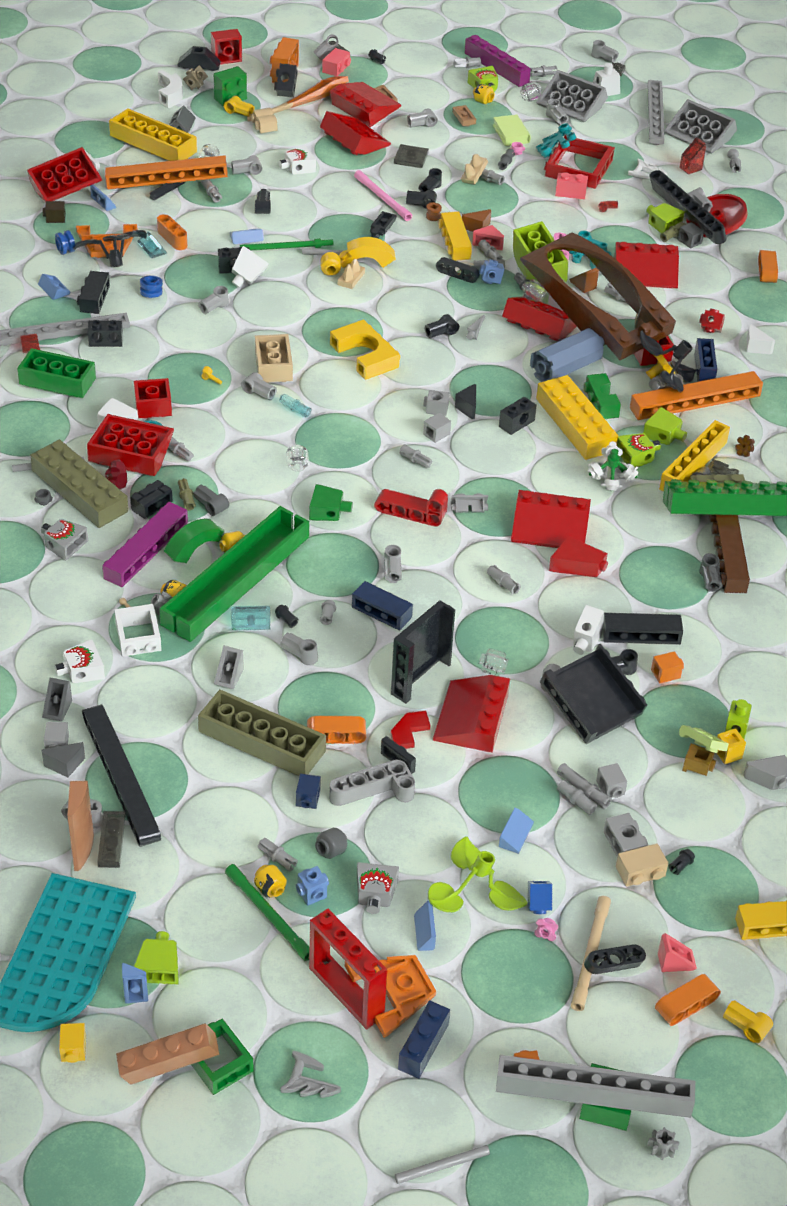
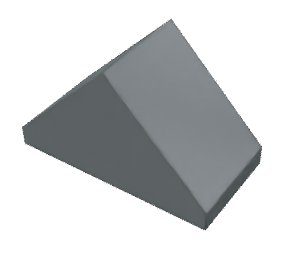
(230, 667)

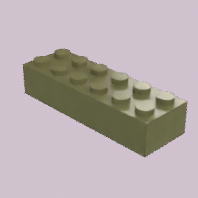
(79, 483)
(262, 733)

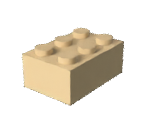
(274, 357)

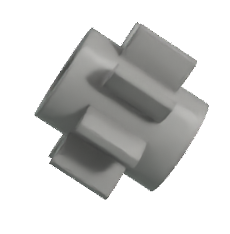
(159, 600)
(663, 1143)

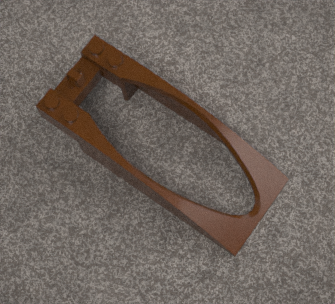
(651, 317)

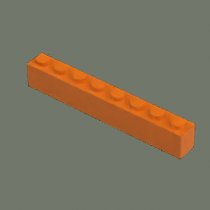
(166, 172)
(697, 395)

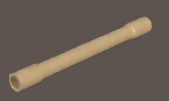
(581, 991)

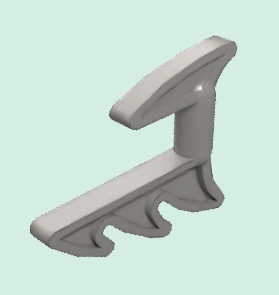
(300, 1082)

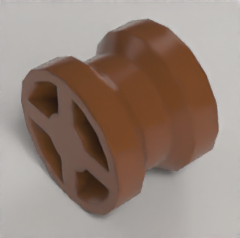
(433, 211)

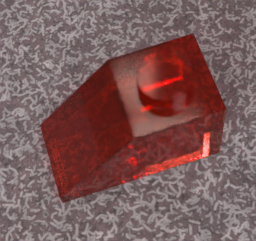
(693, 157)

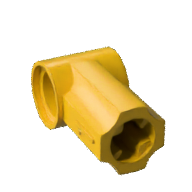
(236, 105)
(753, 1024)

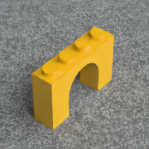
(361, 334)

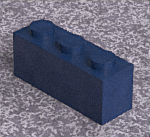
(705, 359)
(382, 605)
(424, 1039)

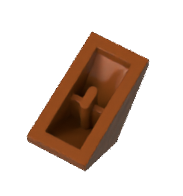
(476, 220)
(586, 281)

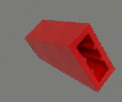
(578, 559)

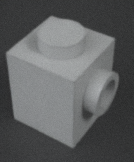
(437, 427)

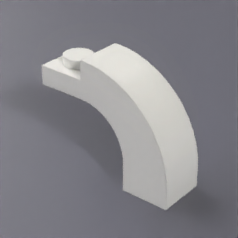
(172, 91)

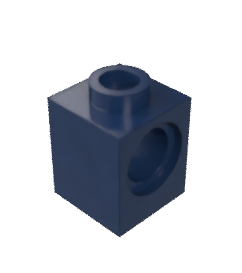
(308, 791)

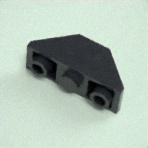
(199, 56)

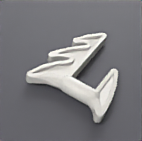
(645, 167)

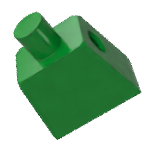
(328, 504)

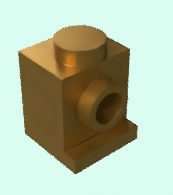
(699, 760)

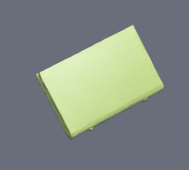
(511, 130)

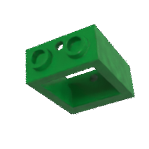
(231, 1072)

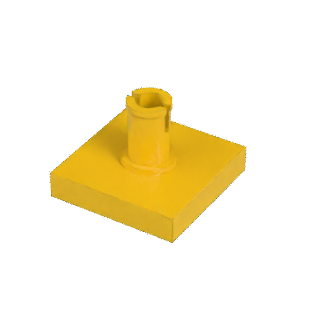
(662, 365)

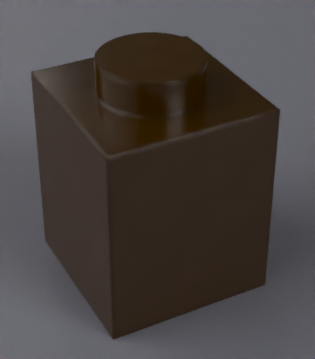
(54, 212)

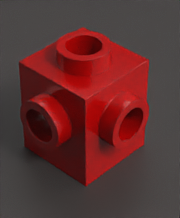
(715, 325)

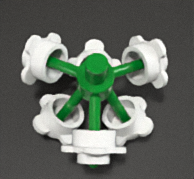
(622, 470)

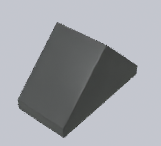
(57, 699)
(64, 758)

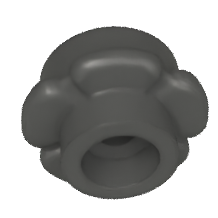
(43, 497)

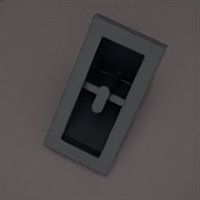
(466, 401)

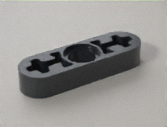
(448, 268)
(608, 965)

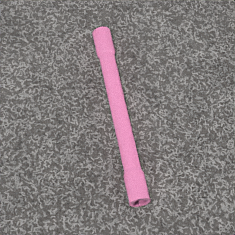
(403, 212)

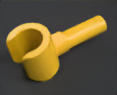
(207, 374)

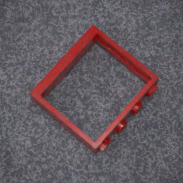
(585, 148)
(364, 1004)

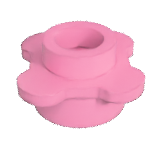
(517, 147)
(550, 927)

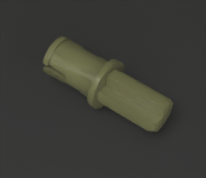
(673, 231)
(186, 494)

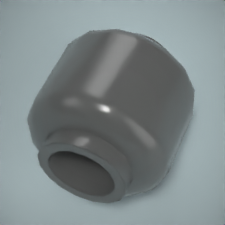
(331, 843)

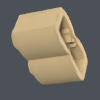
(264, 120)

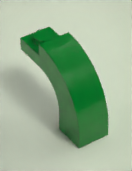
(191, 537)

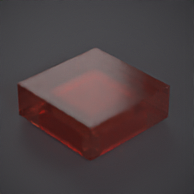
(29, 341)

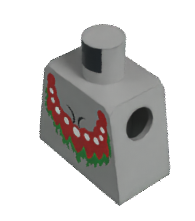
(64, 537)
(376, 885)

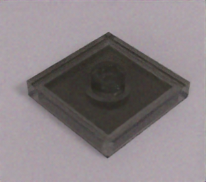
(411, 156)

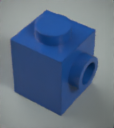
(540, 896)

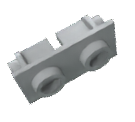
(460, 503)

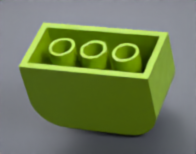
(531, 238)

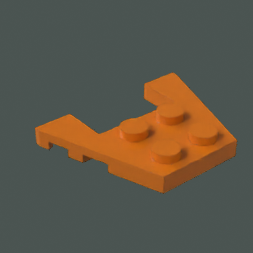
(96, 250)
(406, 989)

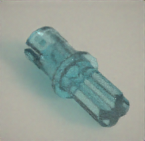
(295, 405)

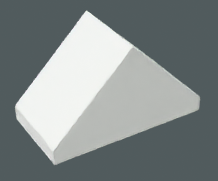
(759, 341)

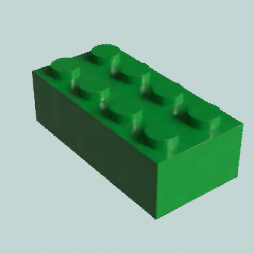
(56, 373)

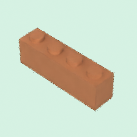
(167, 1054)

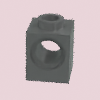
(690, 235)

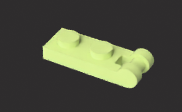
(703, 738)

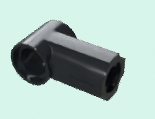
(433, 180)
(421, 198)
(263, 202)
(445, 325)
(627, 661)

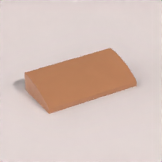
(80, 822)

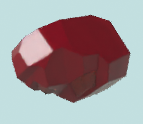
(117, 474)

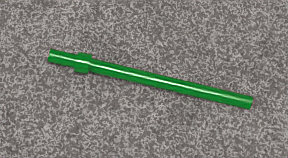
(317, 243)

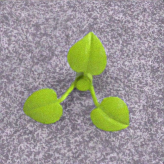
(479, 863)

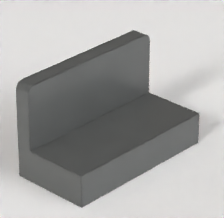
(183, 118)

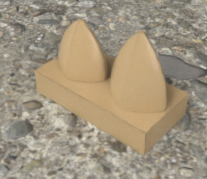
(474, 169)
(351, 275)

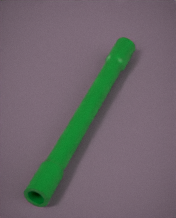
(241, 881)

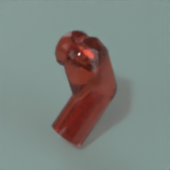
(607, 204)

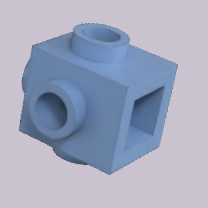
(491, 271)
(312, 885)

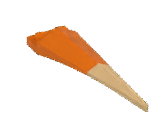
(317, 92)

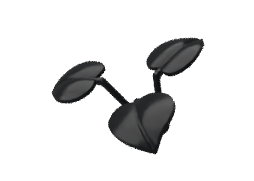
(115, 256)
(680, 353)

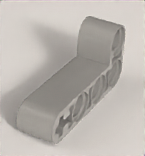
(373, 781)

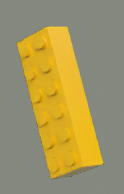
(152, 135)
(575, 416)

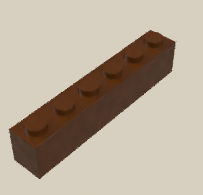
(730, 553)

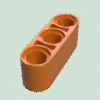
(172, 232)
(768, 266)
(339, 728)
(687, 999)

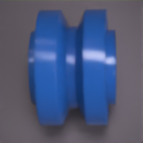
(65, 242)
(151, 286)

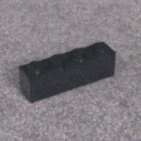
(642, 628)

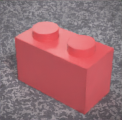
(336, 62)
(571, 185)

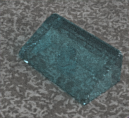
(151, 246)
(250, 617)

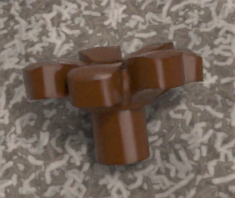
(745, 446)

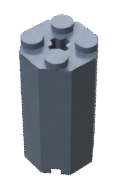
(567, 355)

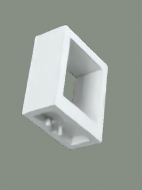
(137, 616)

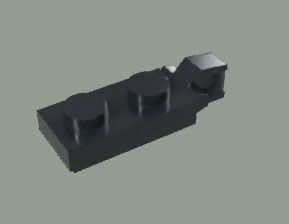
(382, 224)

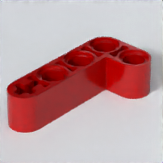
(414, 508)

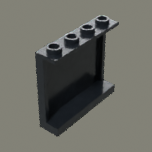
(421, 647)
(594, 694)

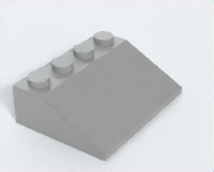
(576, 96)
(703, 123)

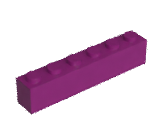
(504, 64)
(144, 544)

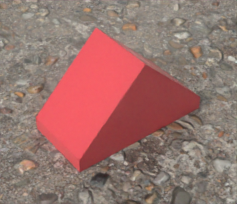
(491, 235)
(675, 955)

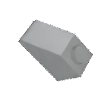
(768, 772)

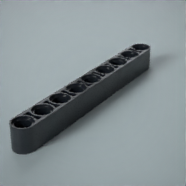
(693, 210)
(121, 775)

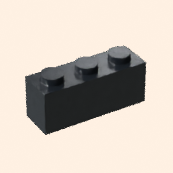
(94, 292)

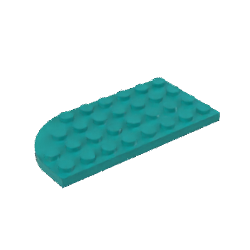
(62, 953)

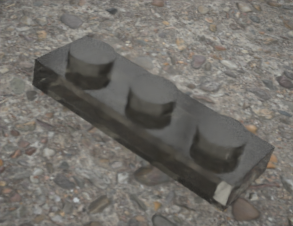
(111, 839)

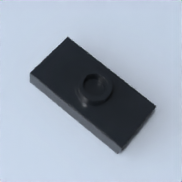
(393, 751)

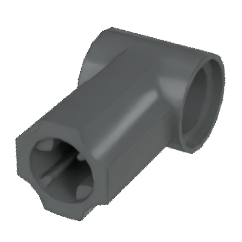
(213, 503)
(710, 572)

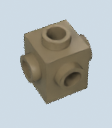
(195, 77)

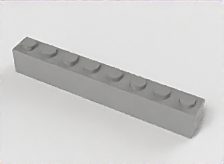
(596, 1086)

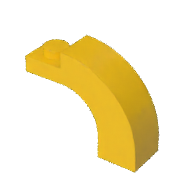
(368, 247)

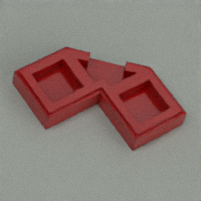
(409, 723)

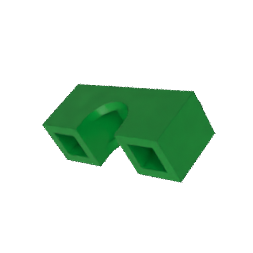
(599, 395)

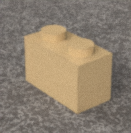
(641, 865)

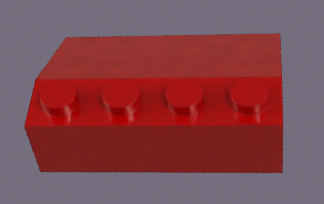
(363, 102)
(352, 133)
(63, 175)
(650, 263)
(538, 316)
(132, 441)
(549, 519)
(473, 712)

